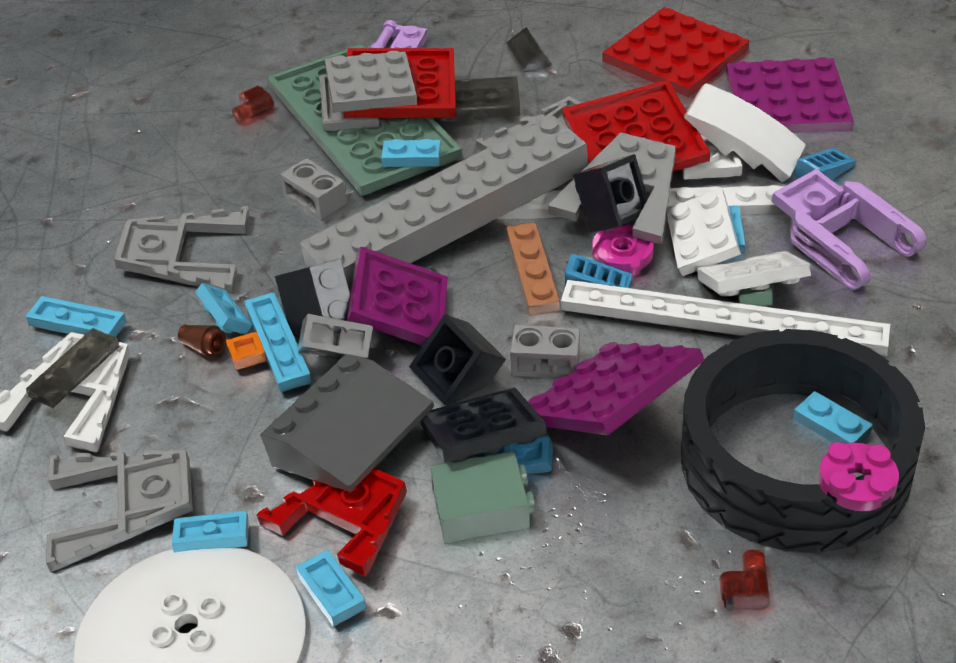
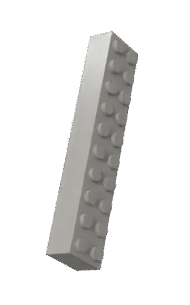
(455, 199)

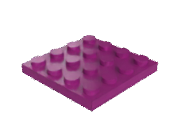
(794, 92)
(613, 386)

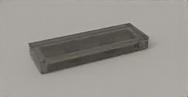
(72, 367)

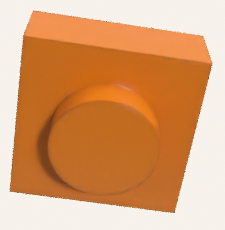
(246, 350)

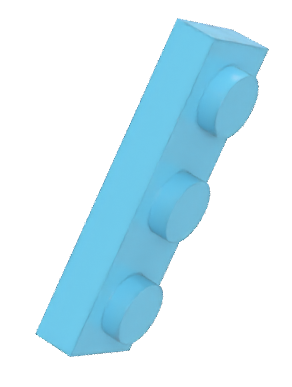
(74, 317)

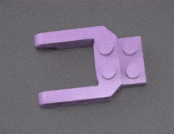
(823, 207)

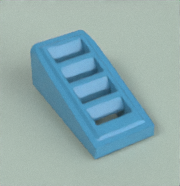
(829, 162)
(591, 271)

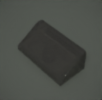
(528, 51)

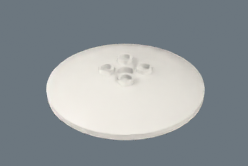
(236, 598)

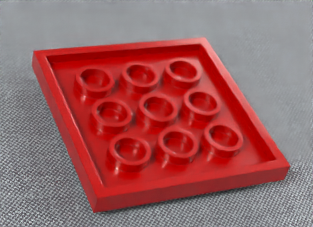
(676, 50)
(433, 81)
(644, 112)

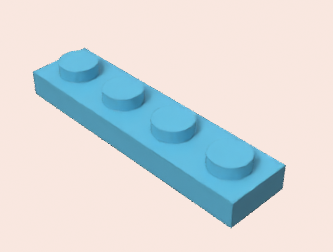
(278, 342)

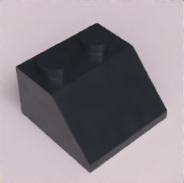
(611, 193)
(314, 291)
(456, 360)

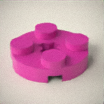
(608, 246)
(872, 461)

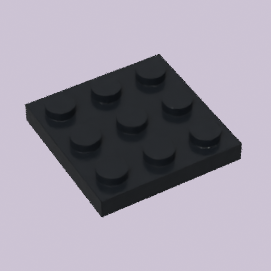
(482, 425)

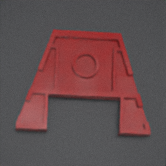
(363, 511)

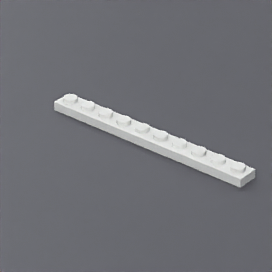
(749, 199)
(713, 314)

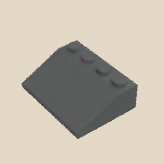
(345, 423)

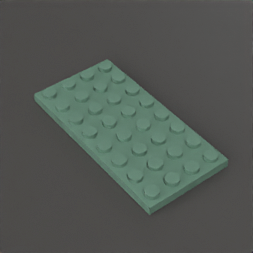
(355, 150)

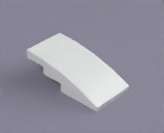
(745, 129)

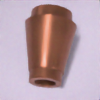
(203, 338)

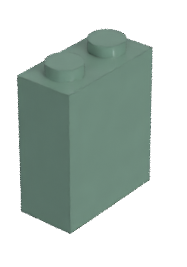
(481, 497)

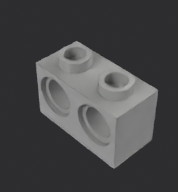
(313, 189)
(334, 337)
(544, 351)

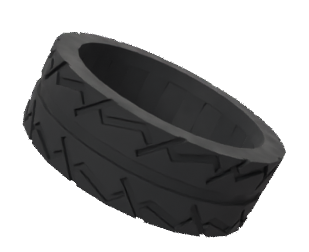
(799, 363)

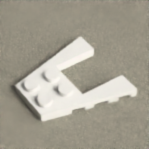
(101, 385)

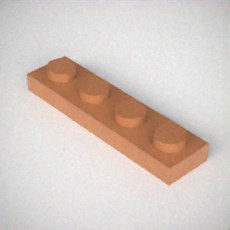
(532, 269)

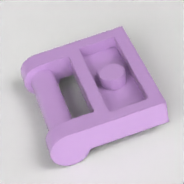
(404, 36)

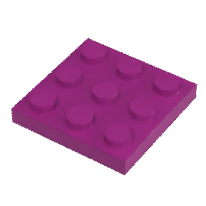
(396, 296)

